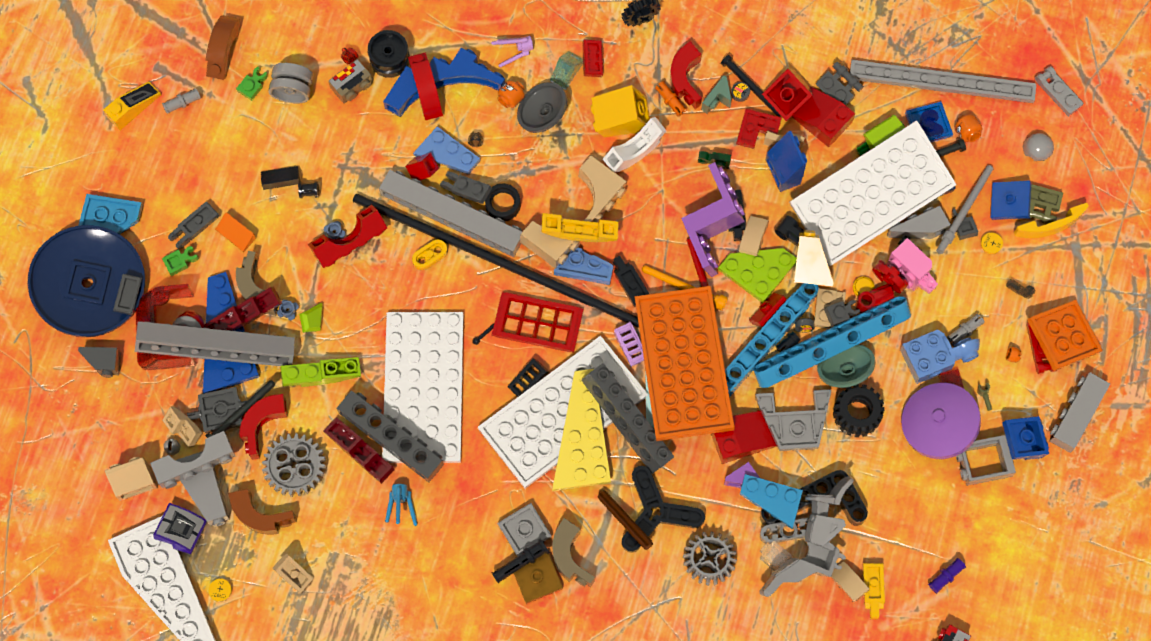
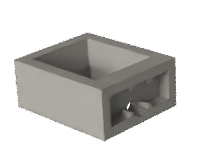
(1004, 457)

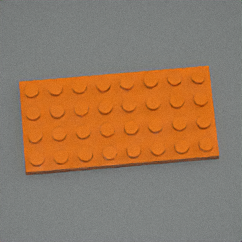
(684, 363)

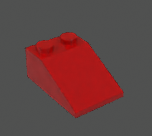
(824, 117)
(748, 437)

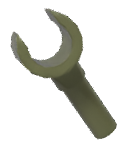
(984, 393)

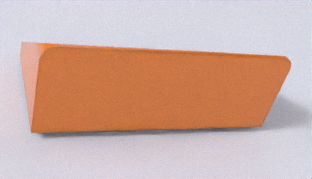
(235, 232)

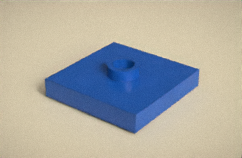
(1011, 200)

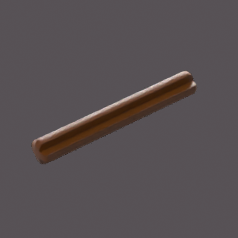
(625, 520)

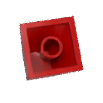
(788, 93)

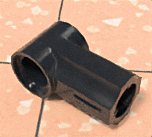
(789, 230)

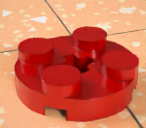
(890, 276)

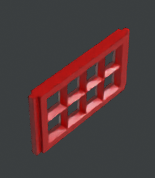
(502, 315)

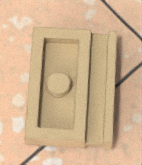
(824, 299)

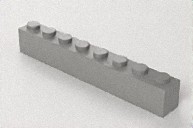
(451, 212)
(214, 344)

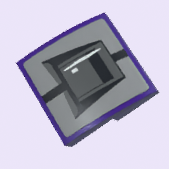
(180, 528)

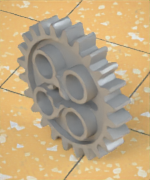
(296, 482)

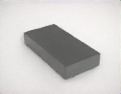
(127, 294)

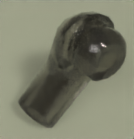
(1021, 290)

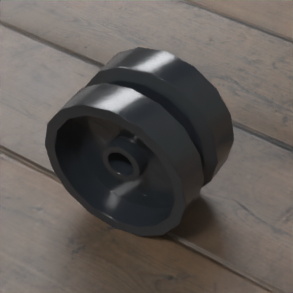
(388, 53)

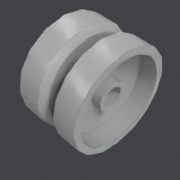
(290, 83)

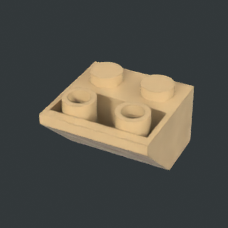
(131, 478)

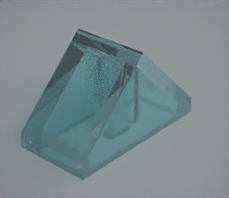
(566, 69)

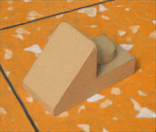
(292, 573)

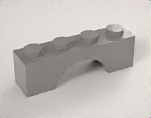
(216, 451)

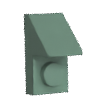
(719, 93)

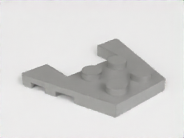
(797, 428)

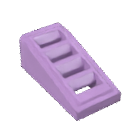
(636, 341)

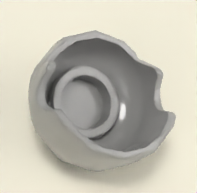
(1038, 147)

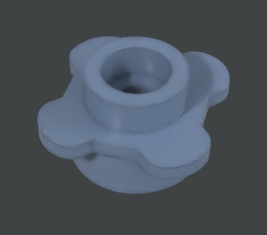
(334, 226)
(288, 314)

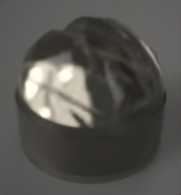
(475, 139)

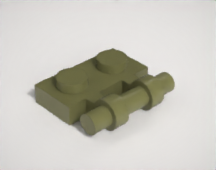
(1046, 199)

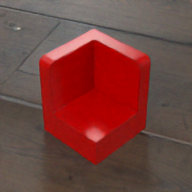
(422, 166)

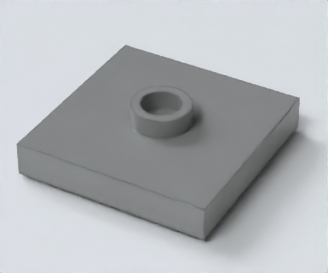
(524, 529)

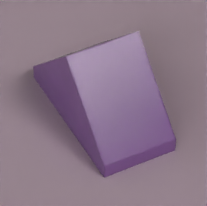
(736, 478)

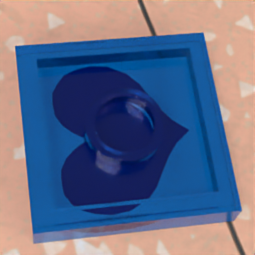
(932, 121)

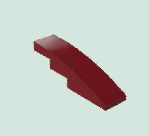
(246, 311)
(358, 450)

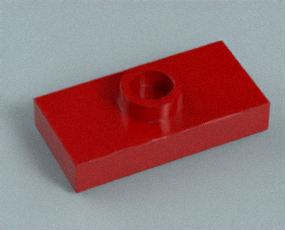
(592, 58)
(767, 309)

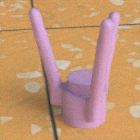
(523, 44)

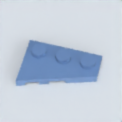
(448, 152)
(585, 267)

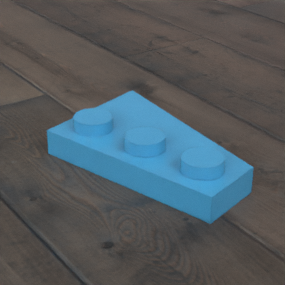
(774, 498)

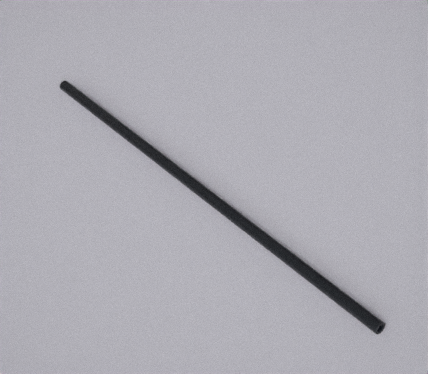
(497, 260)

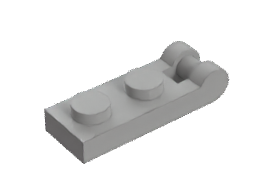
(1059, 91)

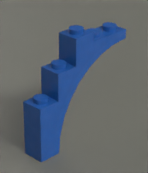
(461, 70)

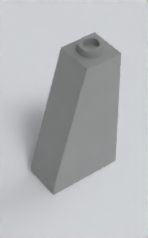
(206, 493)

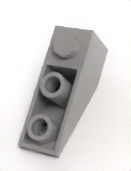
(925, 226)

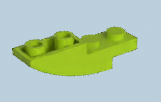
(320, 373)

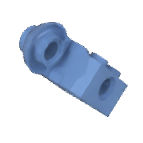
(933, 354)

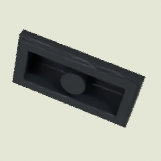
(280, 177)

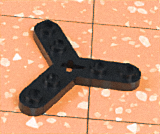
(670, 513)

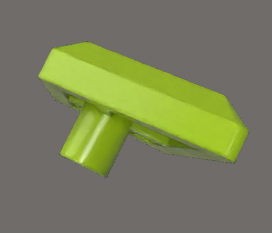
(311, 319)

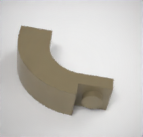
(245, 279)
(562, 543)

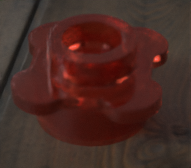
(349, 55)

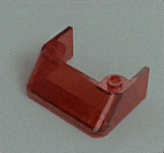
(147, 313)

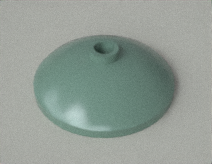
(847, 367)

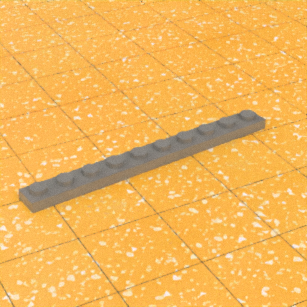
(943, 81)

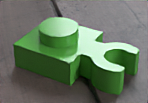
(251, 85)
(177, 262)

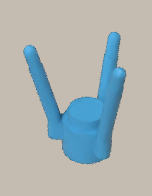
(399, 495)

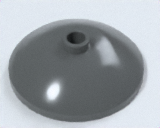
(542, 107)

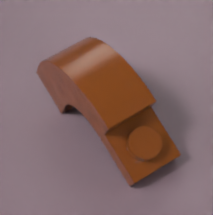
(219, 45)
(264, 524)

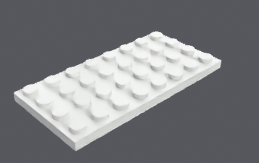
(873, 192)
(425, 380)
(532, 426)

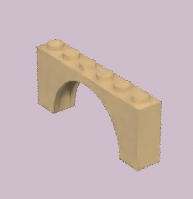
(605, 189)

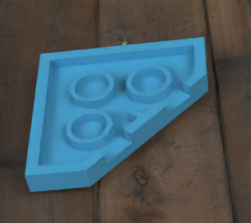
(110, 213)

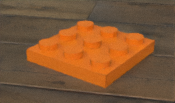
(1064, 335)

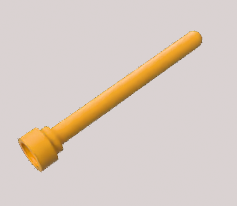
(718, 300)

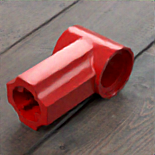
(874, 298)

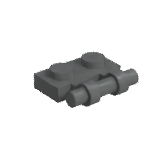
(833, 87)

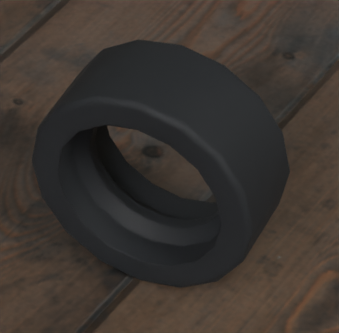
(503, 188)

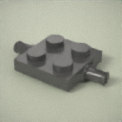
(217, 408)

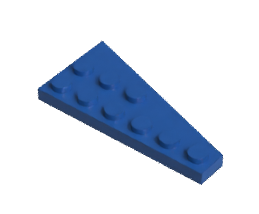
(219, 373)

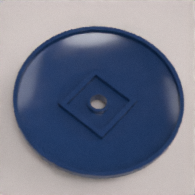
(65, 263)

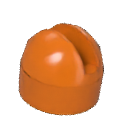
(1013, 354)

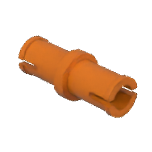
(670, 98)

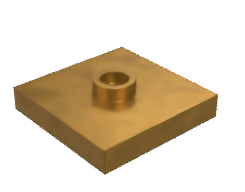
(538, 579)

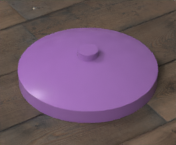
(941, 420)

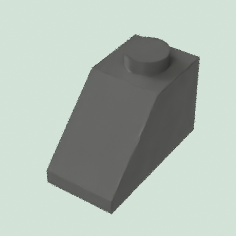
(102, 359)

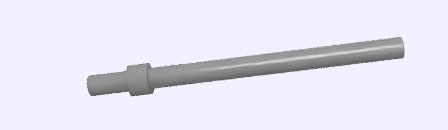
(949, 236)

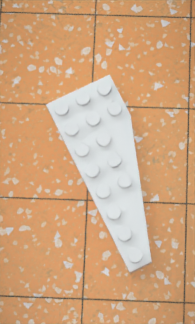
(161, 581)

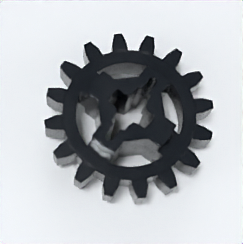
(640, 12)

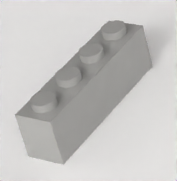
(1079, 412)

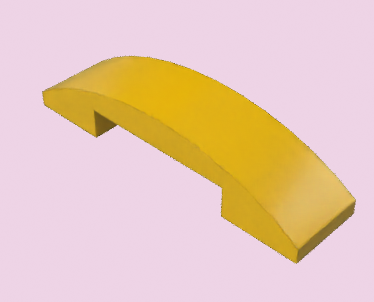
(579, 230)
(1031, 230)

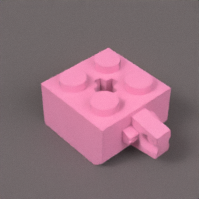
(913, 266)

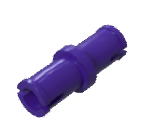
(947, 575)

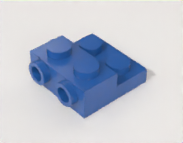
(1026, 438)

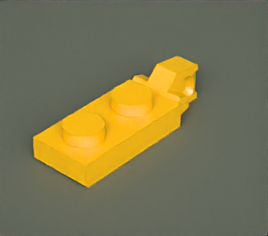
(874, 579)

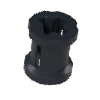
(308, 189)

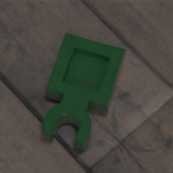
(719, 158)

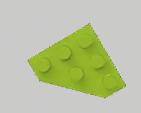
(759, 273)

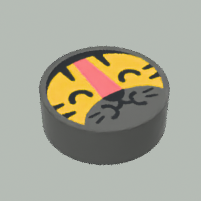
(740, 92)
(804, 325)

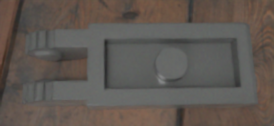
(467, 187)
(194, 224)

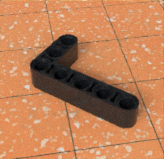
(828, 482)

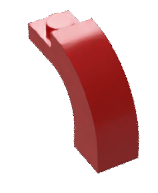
(682, 63)
(425, 86)
(258, 414)

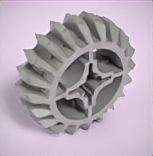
(694, 567)

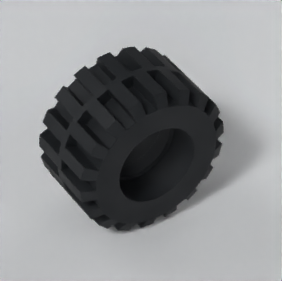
(854, 425)

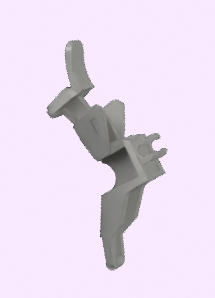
(821, 553)

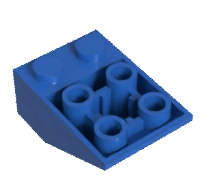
(786, 162)

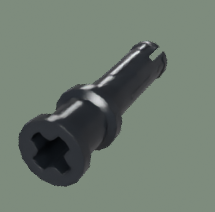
(528, 556)

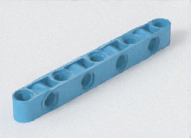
(769, 335)
(832, 342)

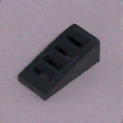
(523, 374)

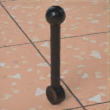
(476, 340)

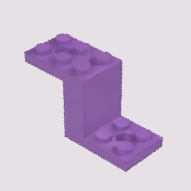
(714, 219)

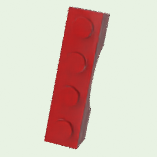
(368, 225)

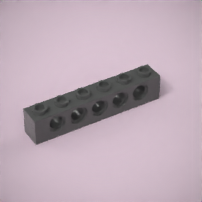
(627, 418)
(425, 469)

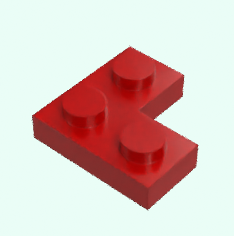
(754, 123)

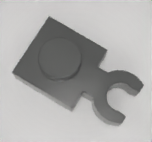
(967, 227)
(839, 312)

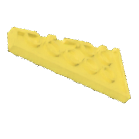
(582, 448)

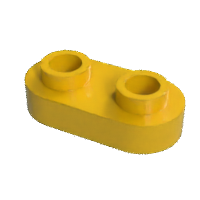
(428, 253)

